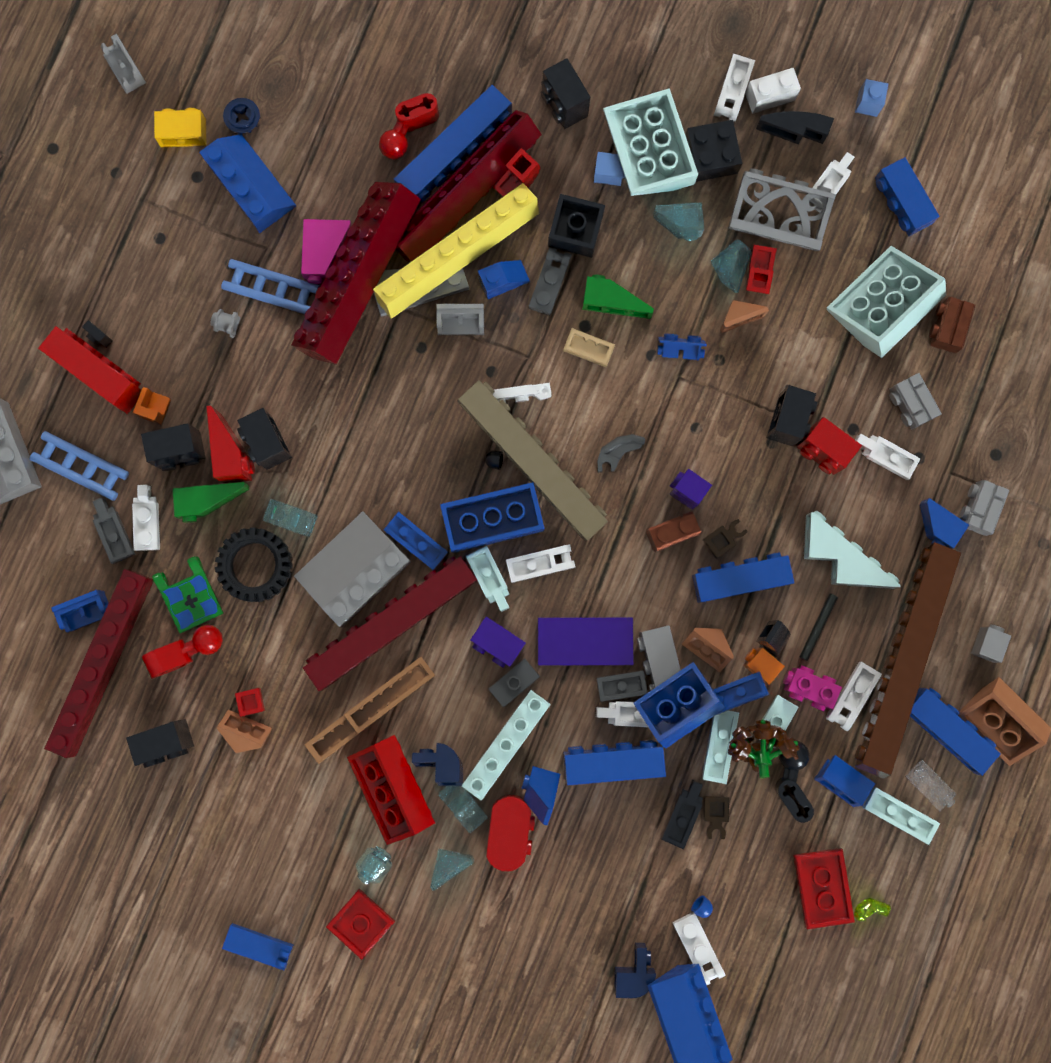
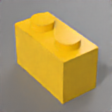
(180, 127)

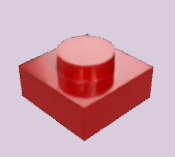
(249, 702)

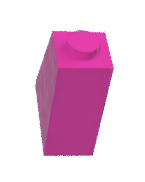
(320, 246)

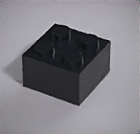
(565, 94)
(714, 150)
(576, 225)
(792, 416)
(264, 439)
(173, 447)
(156, 743)

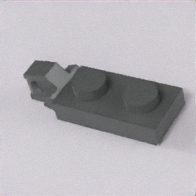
(112, 532)

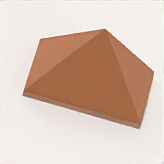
(741, 314)
(710, 646)
(242, 732)

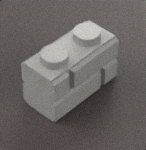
(914, 401)
(984, 507)

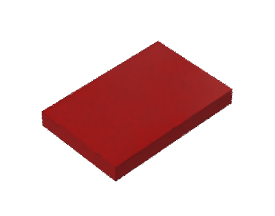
(824, 888)

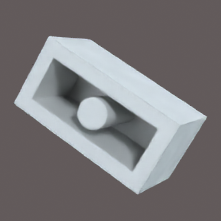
(772, 90)

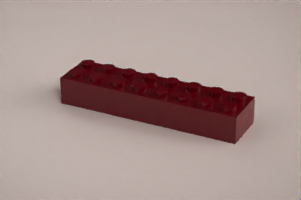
(355, 271)

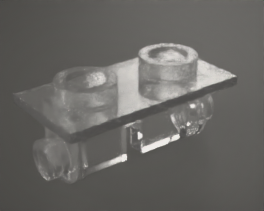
(931, 786)

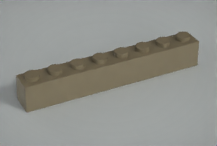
(532, 460)

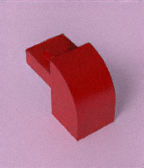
(521, 169)

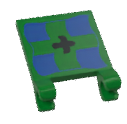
(191, 599)

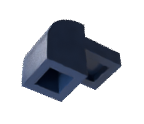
(447, 763)
(633, 981)

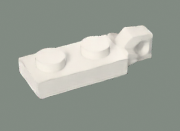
(833, 178)
(522, 393)
(888, 455)
(145, 520)
(621, 714)

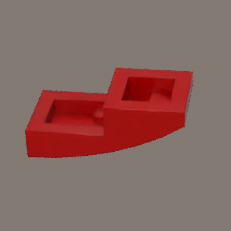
(761, 269)

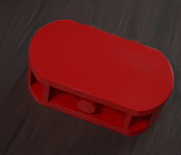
(509, 833)

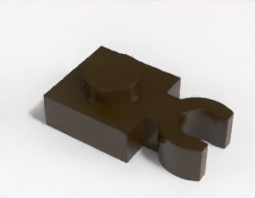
(722, 540)
(716, 811)

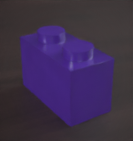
(689, 488)
(497, 642)

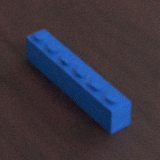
(455, 143)

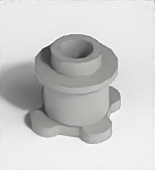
(225, 322)

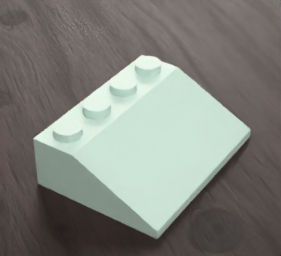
(651, 144)
(888, 300)

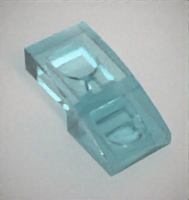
(290, 517)
(463, 806)

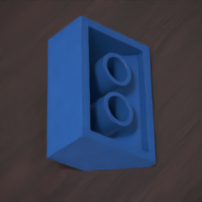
(679, 705)

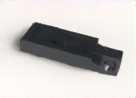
(683, 816)

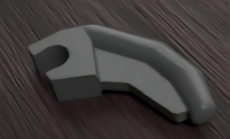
(614, 450)

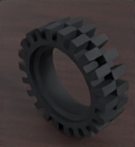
(228, 553)

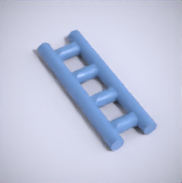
(263, 274)
(65, 468)

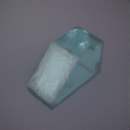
(681, 219)

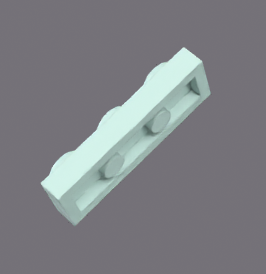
(717, 758)
(901, 815)

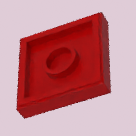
(360, 924)

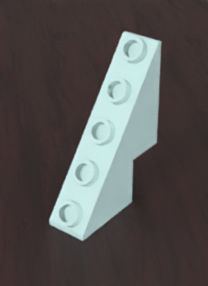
(848, 562)
(505, 745)

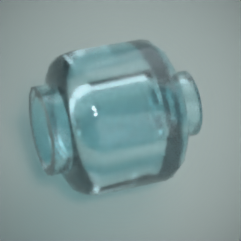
(373, 865)

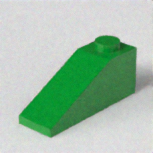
(609, 297)
(202, 500)

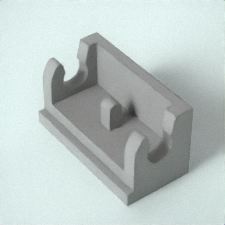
(122, 65)
(460, 319)

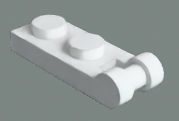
(734, 86)
(539, 563)
(854, 695)
(698, 946)

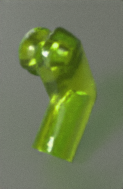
(869, 907)

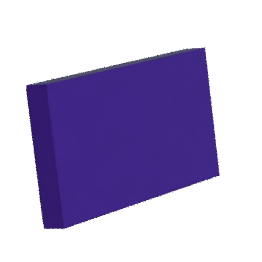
(585, 641)

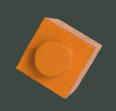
(763, 662)

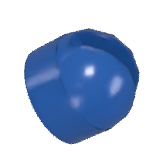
(702, 907)

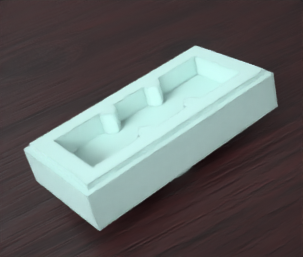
(780, 712)

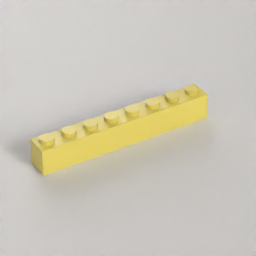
(456, 250)

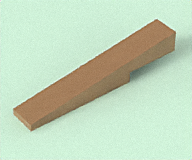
(369, 710)

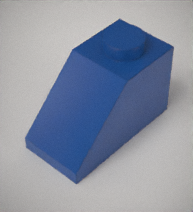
(502, 277)
(941, 524)
(541, 792)

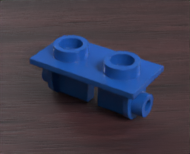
(690, 346)

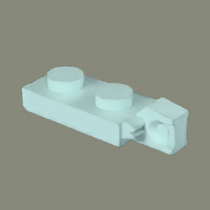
(489, 577)

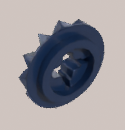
(241, 106)

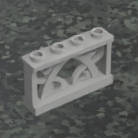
(801, 236)

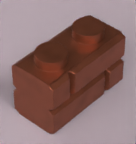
(952, 324)
(673, 531)

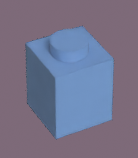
(871, 97)
(608, 169)

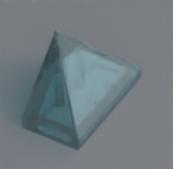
(732, 264)
(449, 865)

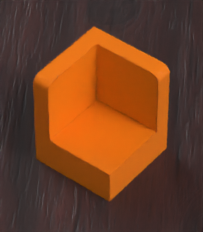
(151, 406)

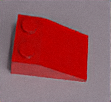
(228, 456)

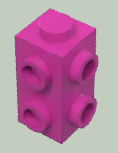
(804, 685)

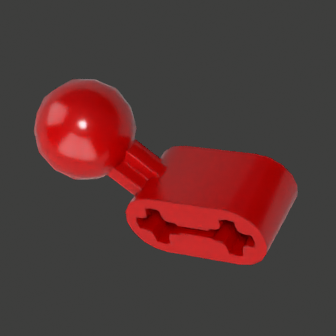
(393, 142)
(178, 654)

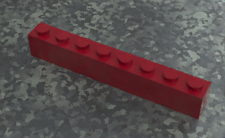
(467, 185)
(389, 624)
(99, 664)

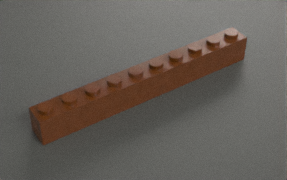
(907, 661)

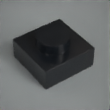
(96, 335)

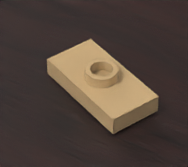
(589, 347)

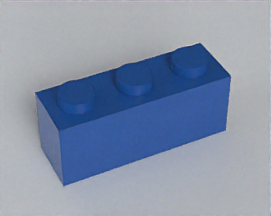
(906, 197)

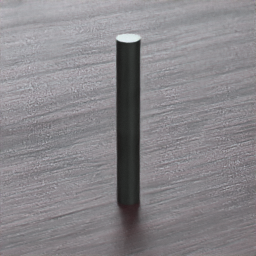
(818, 627)

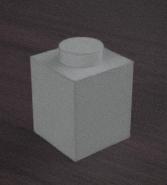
(991, 643)

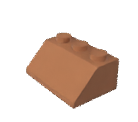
(1006, 721)

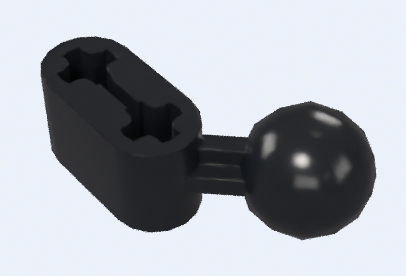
(790, 775)

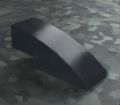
(795, 125)
(774, 637)

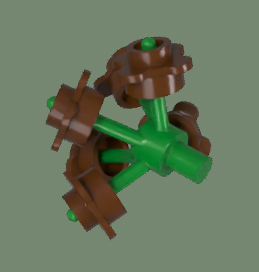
(757, 754)

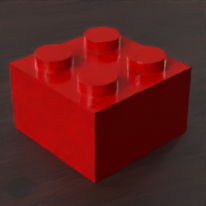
(828, 446)

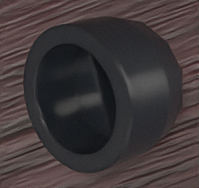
(494, 459)

